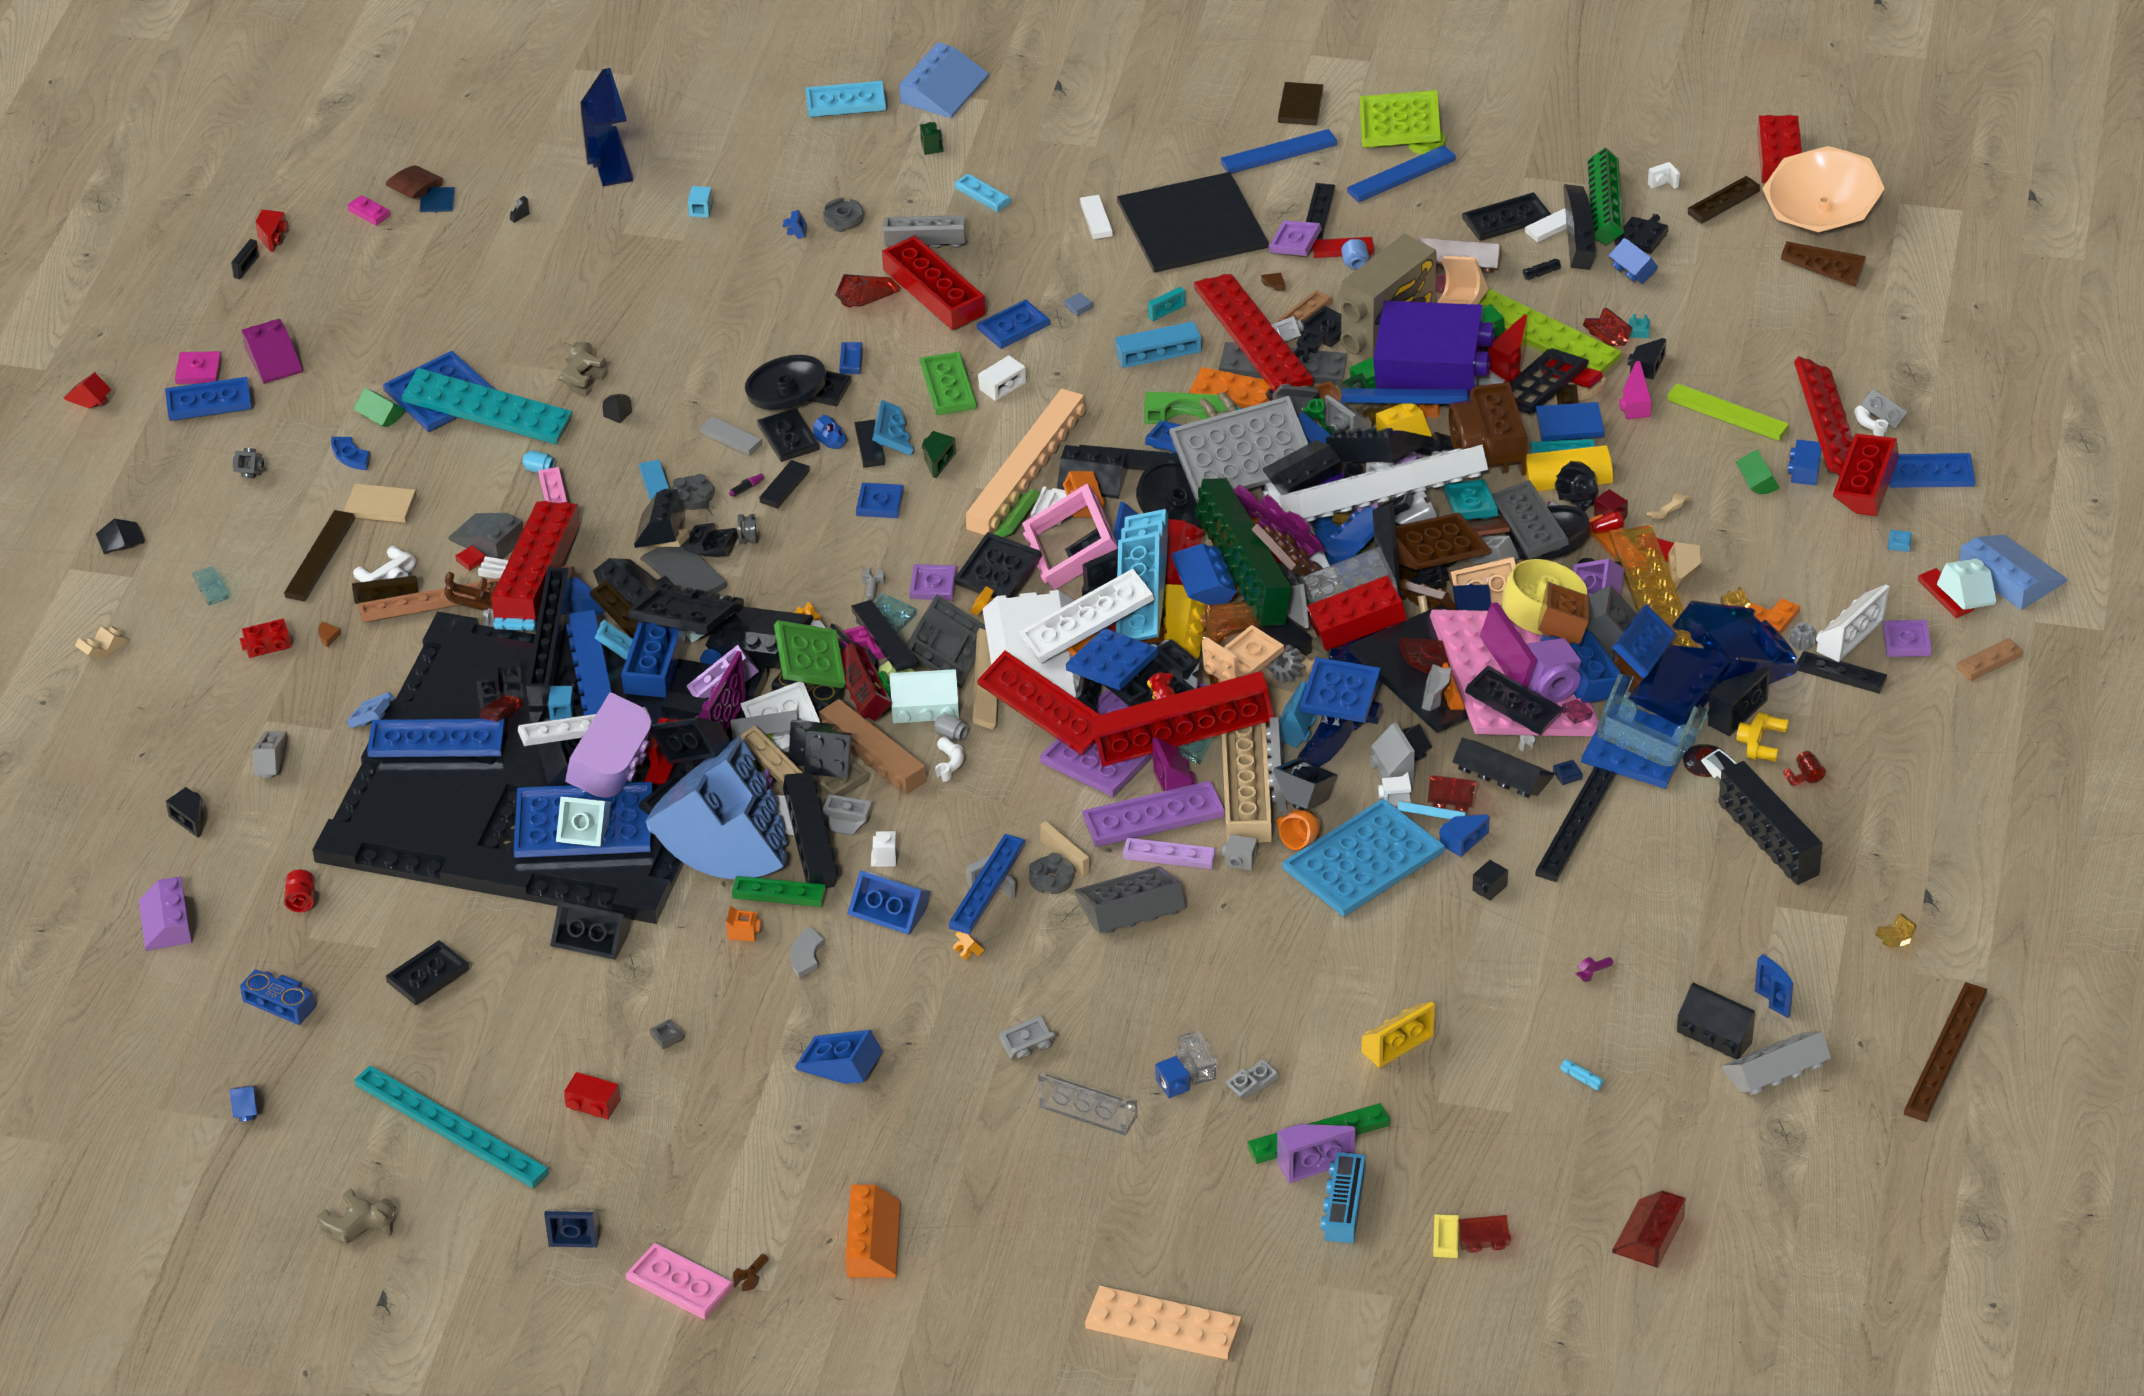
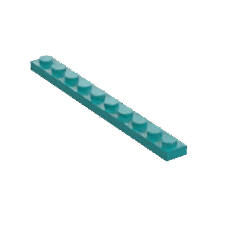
(451, 1126)

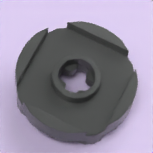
(851, 214)
(698, 484)
(1049, 864)

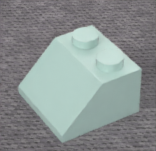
(1968, 583)
(582, 821)

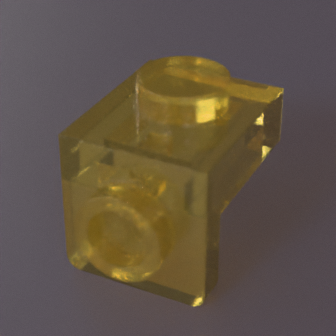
(1898, 933)

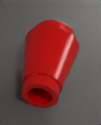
(1608, 522)

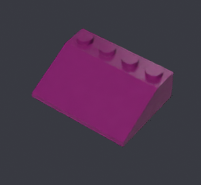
(727, 695)

